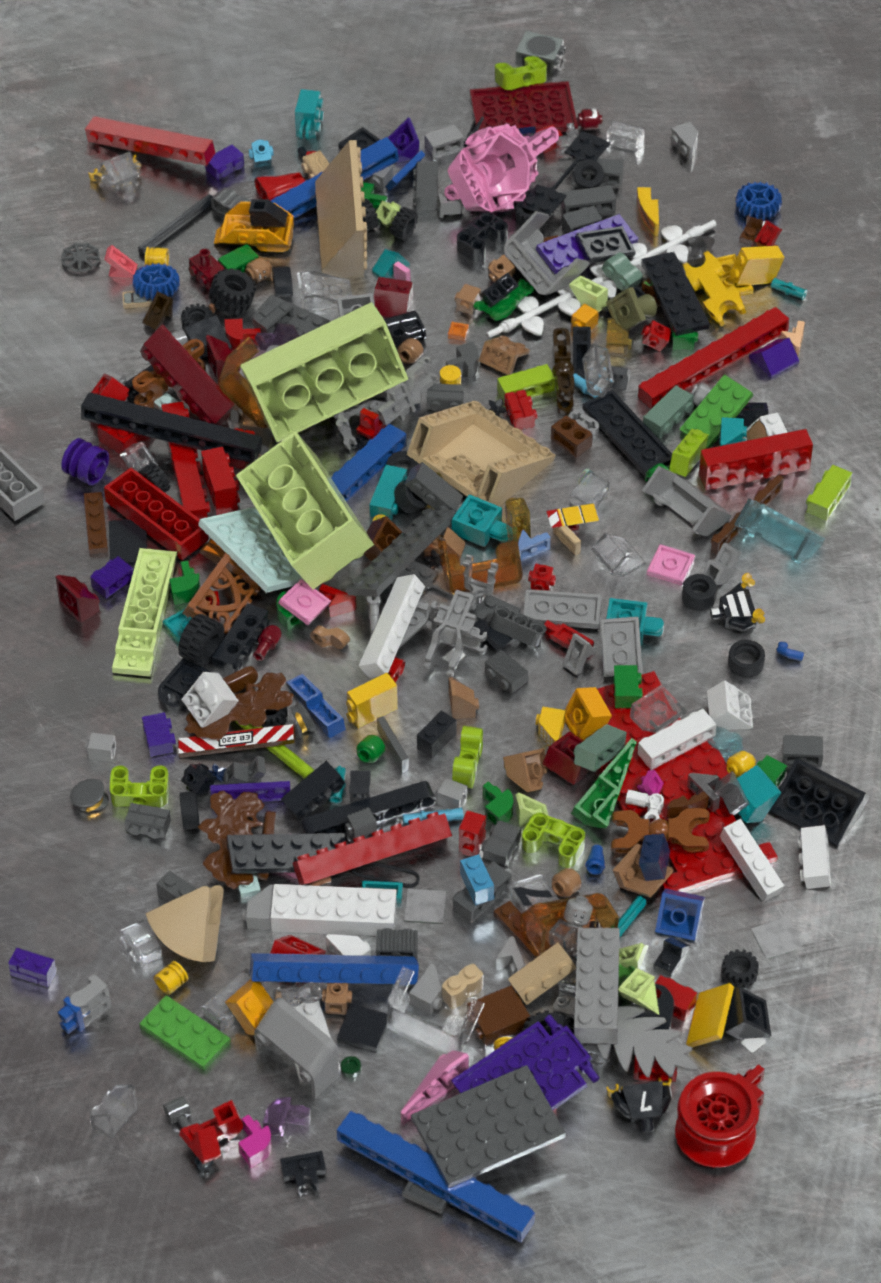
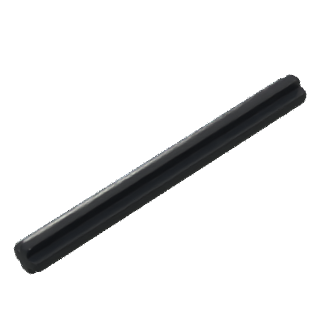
(176, 224)

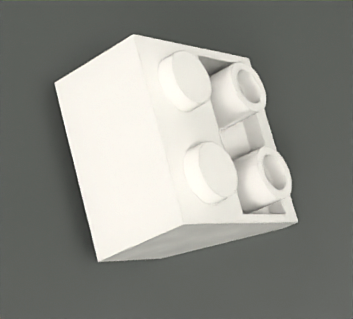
(209, 699)
(730, 707)

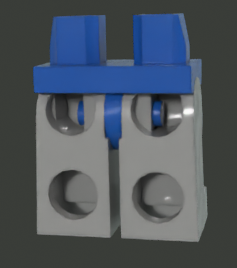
(85, 1005)

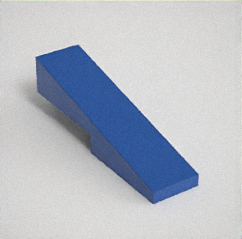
(312, 699)

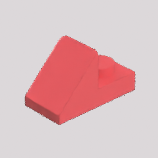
(120, 264)

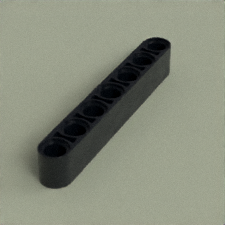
(382, 806)

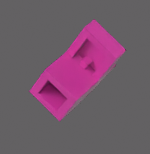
(258, 1143)

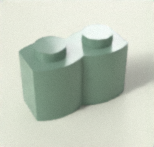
(622, 271)

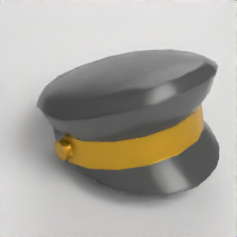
(303, 720)
(89, 795)

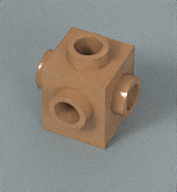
(500, 267)
(336, 998)

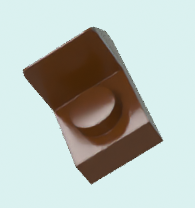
(751, 230)

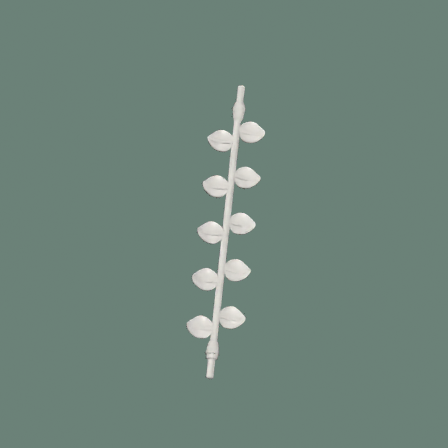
(570, 305)

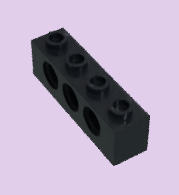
(240, 639)

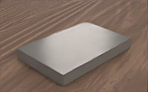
(620, 643)

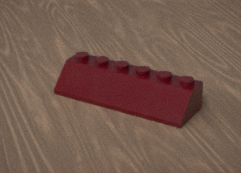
(186, 377)

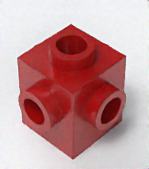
(655, 335)
(542, 577)

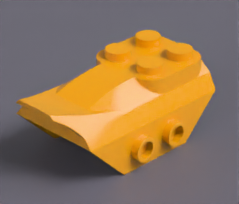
(238, 231)

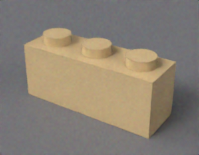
(542, 973)

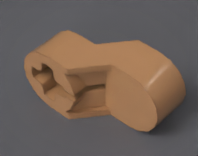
(330, 637)

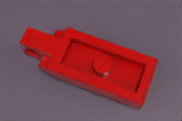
(563, 634)

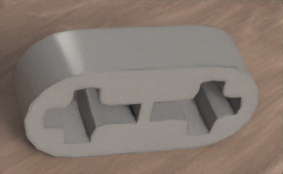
(585, 421)

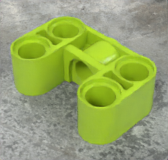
(512, 78)
(470, 751)
(153, 793)
(568, 838)

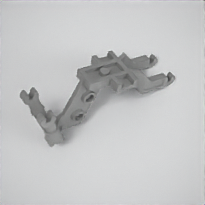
(401, 402)
(423, 613)
(458, 615)

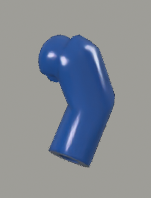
(783, 650)

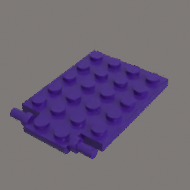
(549, 1058)

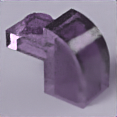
(281, 335)
(282, 1112)

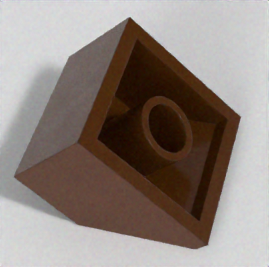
(382, 534)

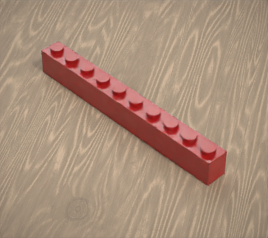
(714, 356)

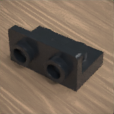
(752, 412)

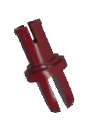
(267, 641)

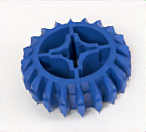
(758, 200)
(156, 278)

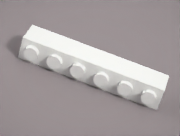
(391, 626)

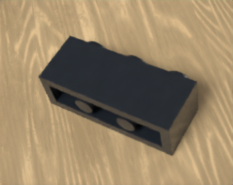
(313, 791)

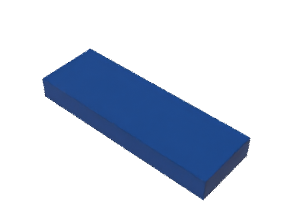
(405, 170)

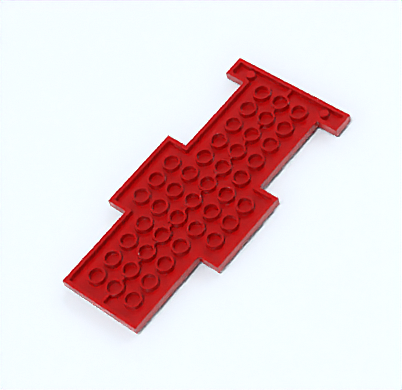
(695, 868)

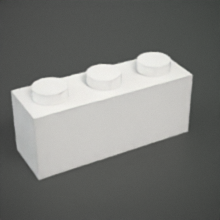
(814, 857)

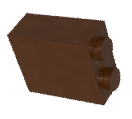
(500, 1016)

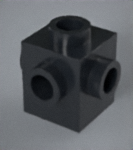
(198, 778)

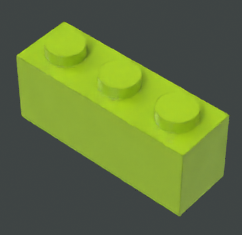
(534, 381)
(688, 452)
(828, 492)

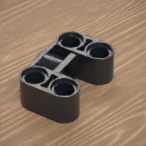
(472, 238)

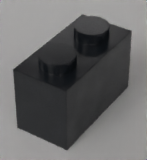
(436, 734)

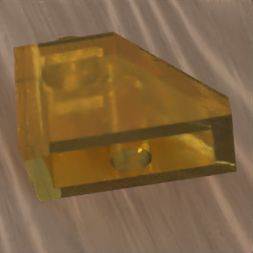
(617, 339)

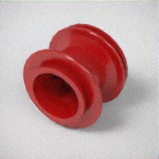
(721, 1101)

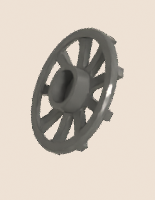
(80, 257)

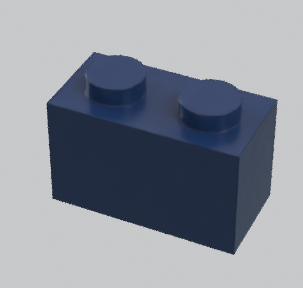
(654, 857)

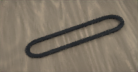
(386, 880)

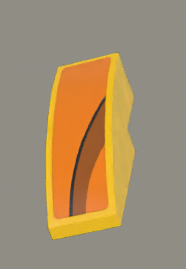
(648, 209)

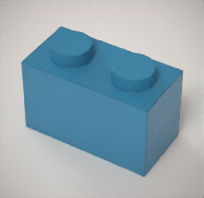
(477, 879)

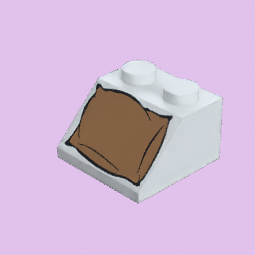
(765, 426)

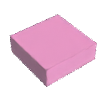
(401, 272)

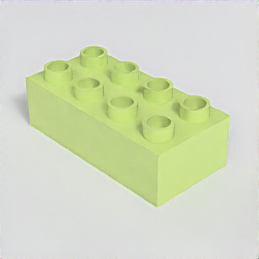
(324, 371)
(304, 510)

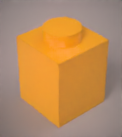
(585, 317)

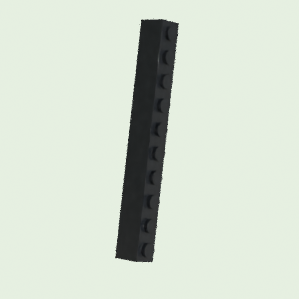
(170, 427)

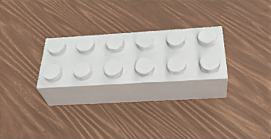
(332, 910)

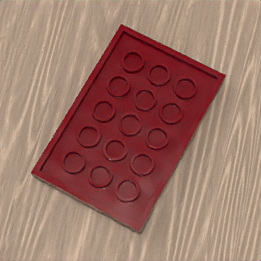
(525, 106)

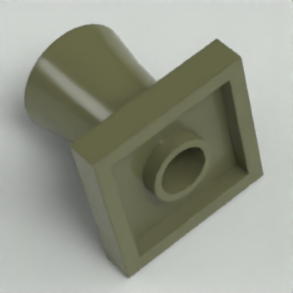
(630, 310)

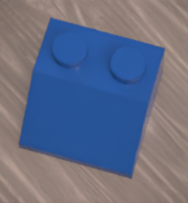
(679, 914)

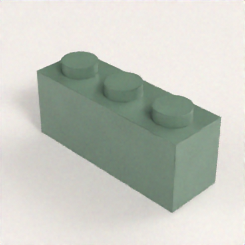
(668, 411)
(599, 747)

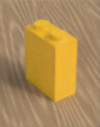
(757, 265)
(372, 700)

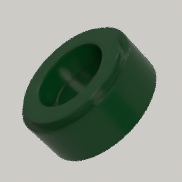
(351, 1067)

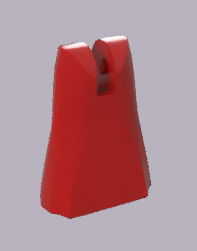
(273, 186)

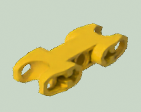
(719, 298)

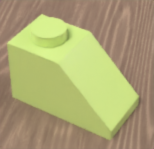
(589, 293)

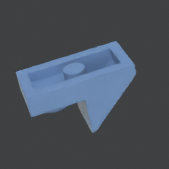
(534, 546)

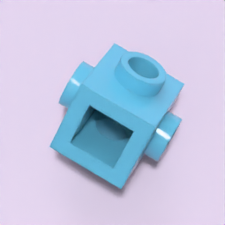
(261, 153)

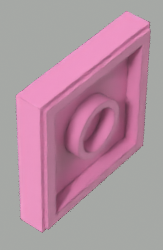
(670, 564)
(304, 602)

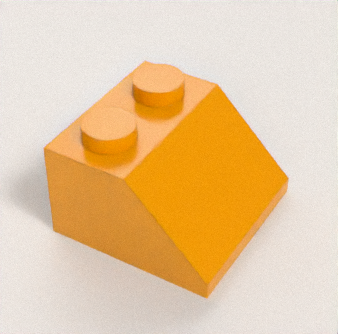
(586, 712)
(249, 1005)

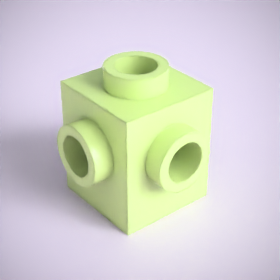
(387, 212)

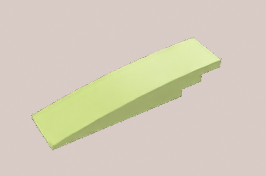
(144, 612)

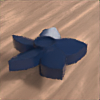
(219, 773)

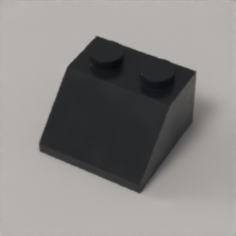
(747, 1016)

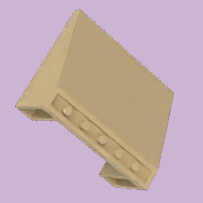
(341, 215)
(478, 452)

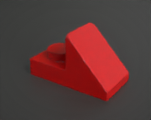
(768, 234)
(340, 601)
(201, 1142)

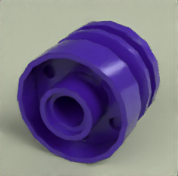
(85, 461)

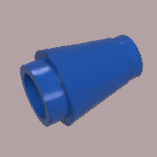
(595, 862)

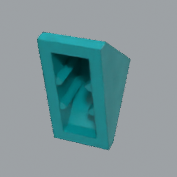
(385, 264)

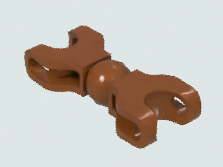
(154, 384)
(677, 830)

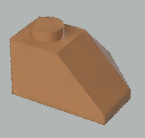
(462, 700)
(526, 769)

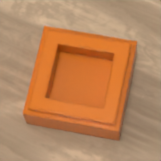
(458, 331)

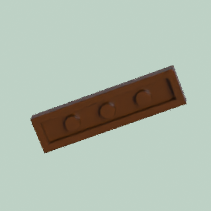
(95, 523)
(510, 918)

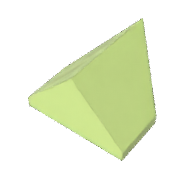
(526, 807)
(632, 955)
(640, 990)

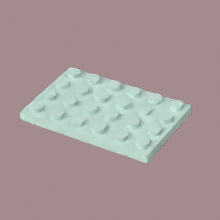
(252, 547)

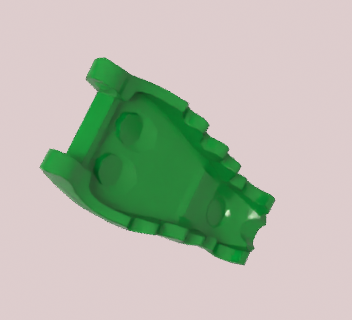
(508, 304)

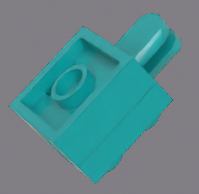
(308, 114)
(479, 521)
(626, 608)

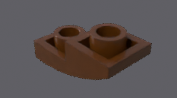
(676, 806)

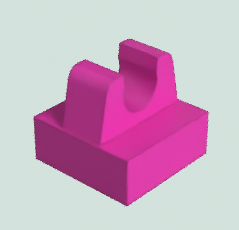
(651, 783)

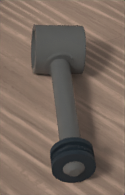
(178, 1111)

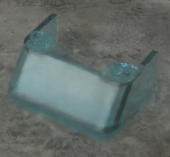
(779, 530)

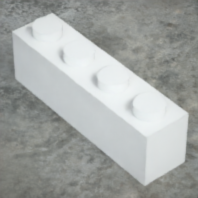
(676, 739)
(751, 861)

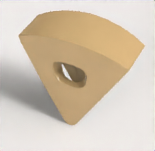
(190, 923)

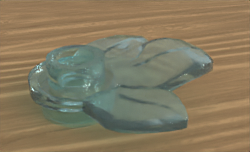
(726, 741)

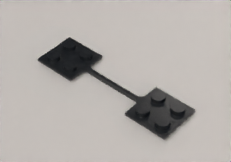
(548, 199)

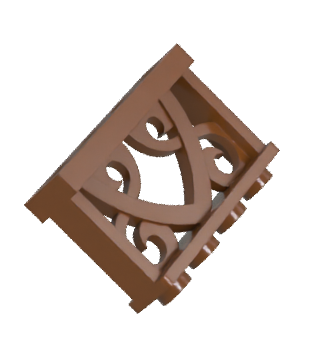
(222, 572)

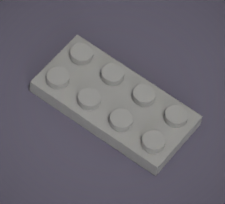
(563, 607)

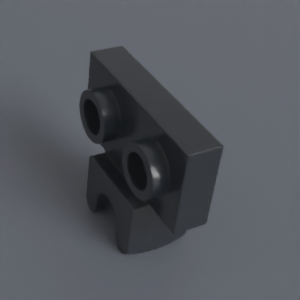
(303, 1169)

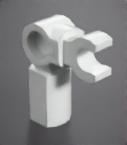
(654, 803)

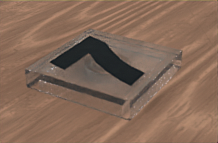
(530, 892)

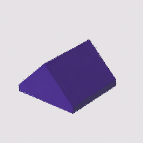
(405, 141)
(775, 357)

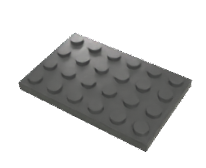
(488, 1126)

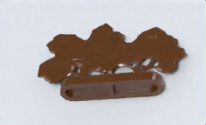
(251, 704)
(233, 821)

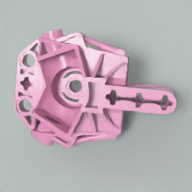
(503, 176)

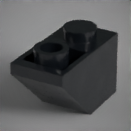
(267, 214)

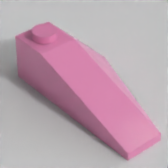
(436, 1083)

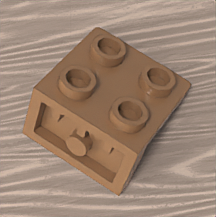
(502, 353)
(630, 875)

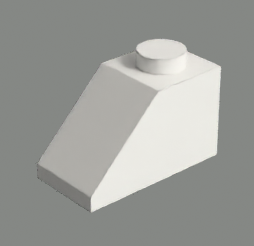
(347, 945)

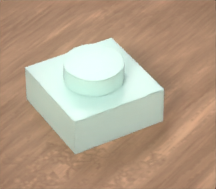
(165, 399)
(251, 889)

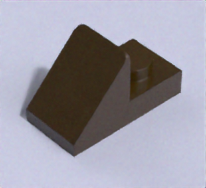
(158, 310)

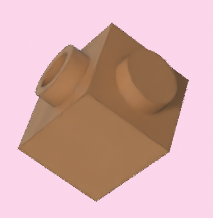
(466, 298)

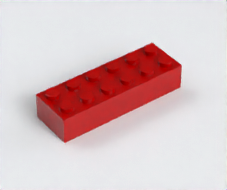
(755, 459)
(155, 513)

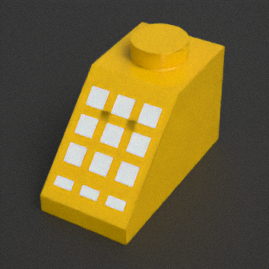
(550, 724)

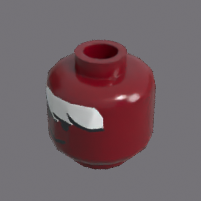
(589, 119)

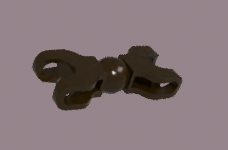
(563, 371)

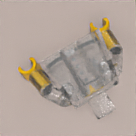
(118, 173)

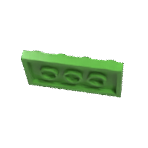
(723, 401)
(185, 1033)

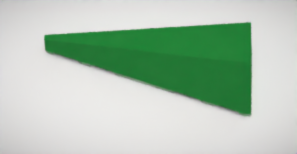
(599, 801)

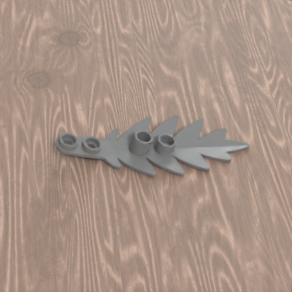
(638, 1036)

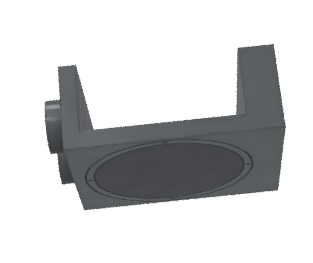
(541, 46)

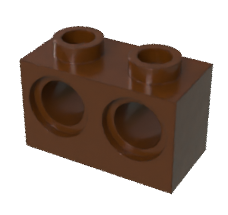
(571, 436)

